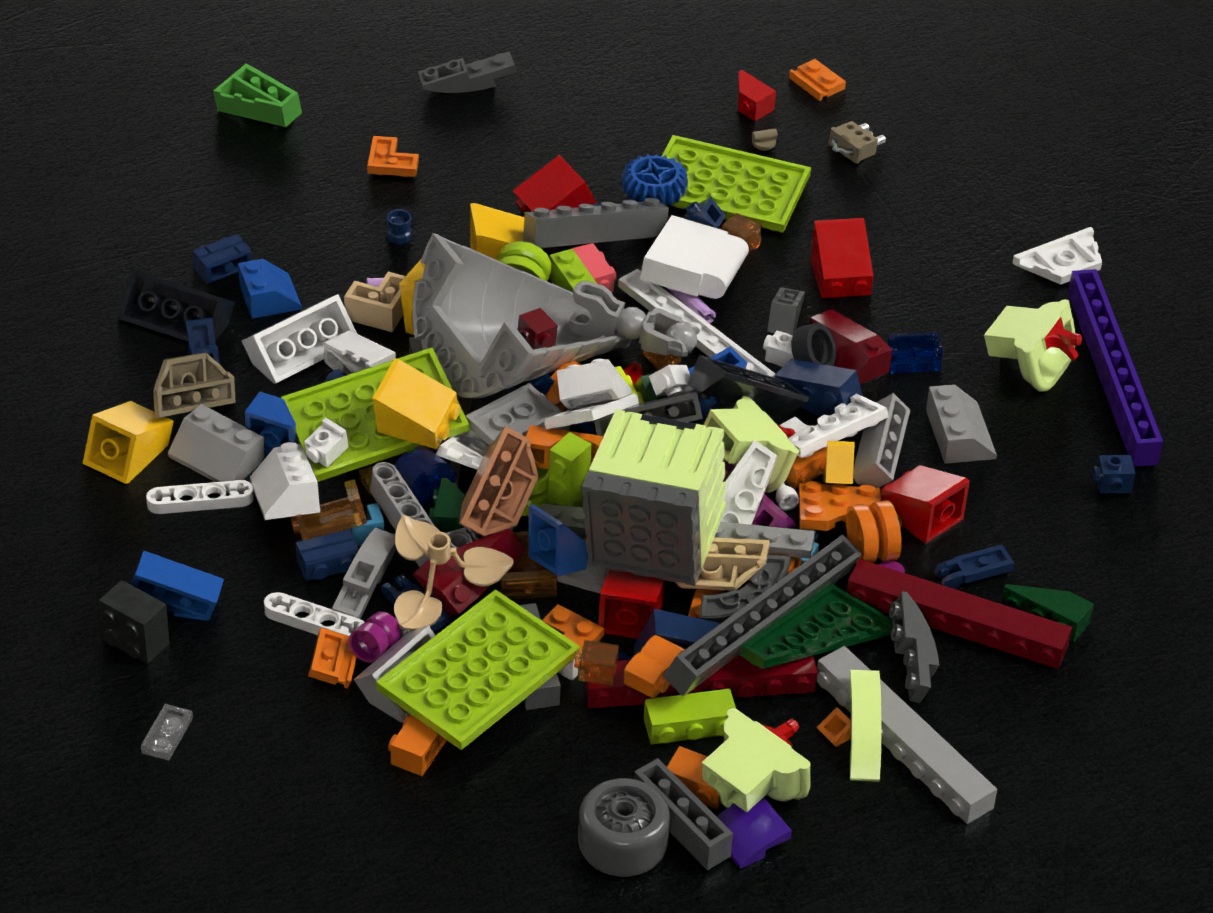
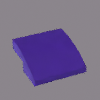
(754, 831)

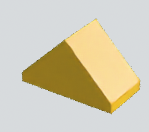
(839, 462)

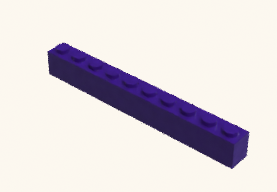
(1115, 368)

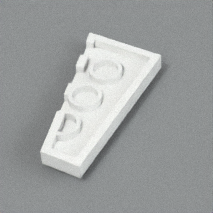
(843, 423)
(747, 484)

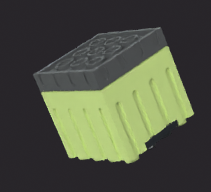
(654, 497)

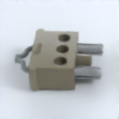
(854, 141)

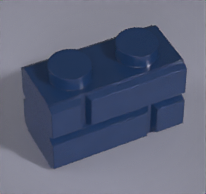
(220, 258)
(326, 555)

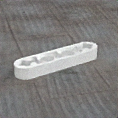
(200, 500)
(284, 607)

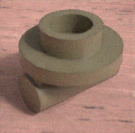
(764, 139)

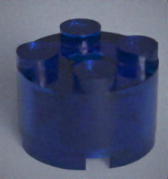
(423, 473)

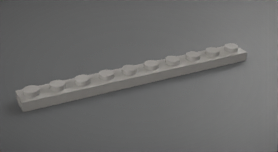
(782, 540)

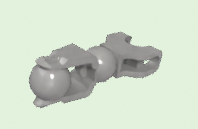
(608, 316)

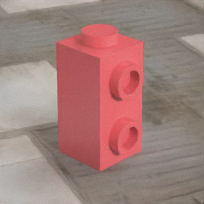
(597, 265)

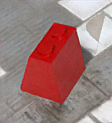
(553, 187)
(841, 258)
(928, 501)
(628, 602)

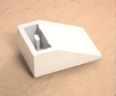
(590, 384)

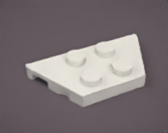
(1062, 256)
(464, 449)

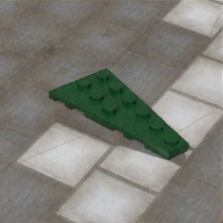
(816, 627)

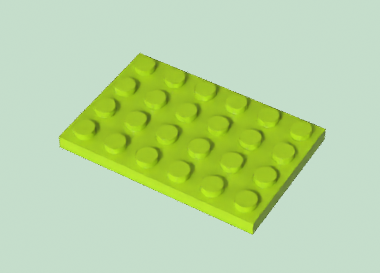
(739, 181)
(350, 405)
(477, 669)

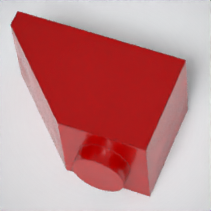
(754, 97)

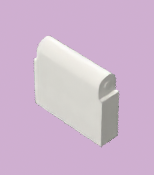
(694, 258)

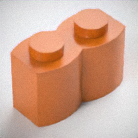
(647, 667)

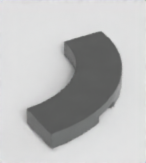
(722, 606)

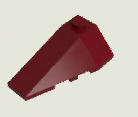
(856, 346)
(449, 579)

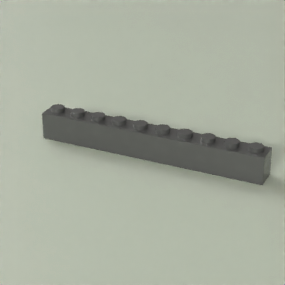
(725, 640)

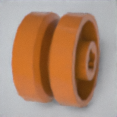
(874, 531)

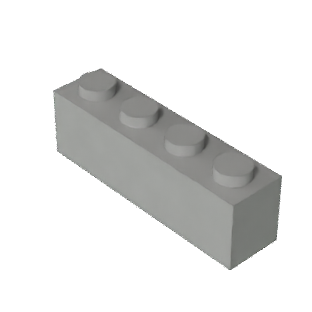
(881, 445)

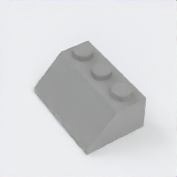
(958, 425)
(216, 446)
(391, 658)

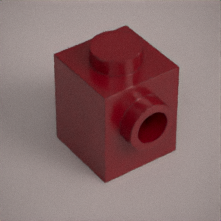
(537, 329)

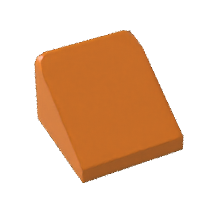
(836, 727)

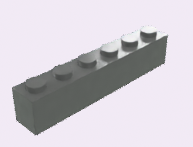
(595, 223)

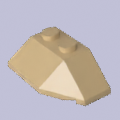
(731, 563)

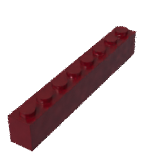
(964, 614)
(738, 675)

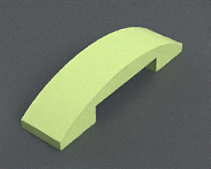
(865, 725)

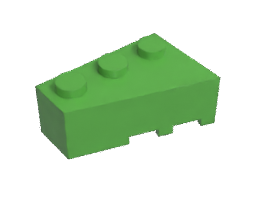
(257, 97)

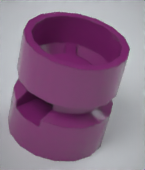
(374, 636)

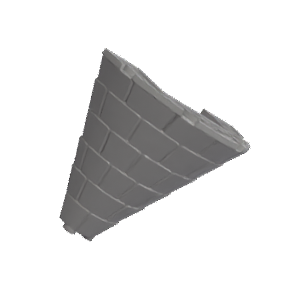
(471, 315)

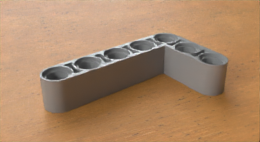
(398, 500)

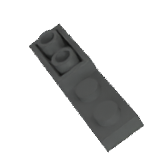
(459, 78)
(916, 642)

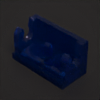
(915, 352)

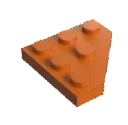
(826, 504)

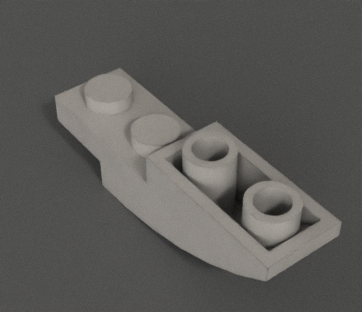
(365, 573)

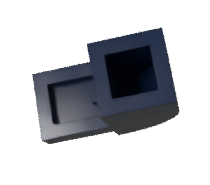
(202, 338)

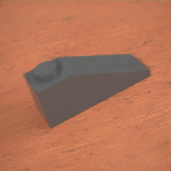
(785, 311)

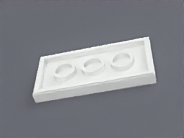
(590, 412)

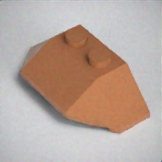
(500, 485)

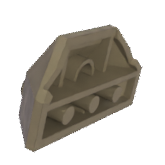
(191, 381)

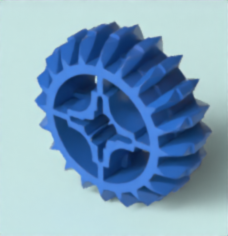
(654, 178)

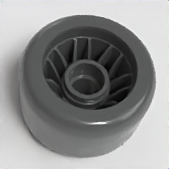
(623, 827)

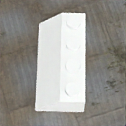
(298, 339)
(286, 483)

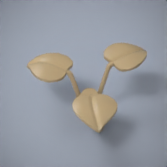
(416, 538)

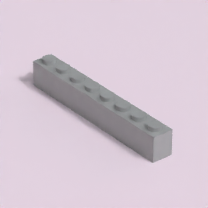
(914, 742)

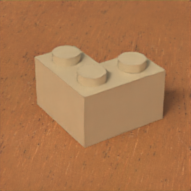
(375, 305)

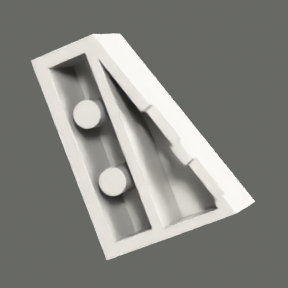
(354, 353)

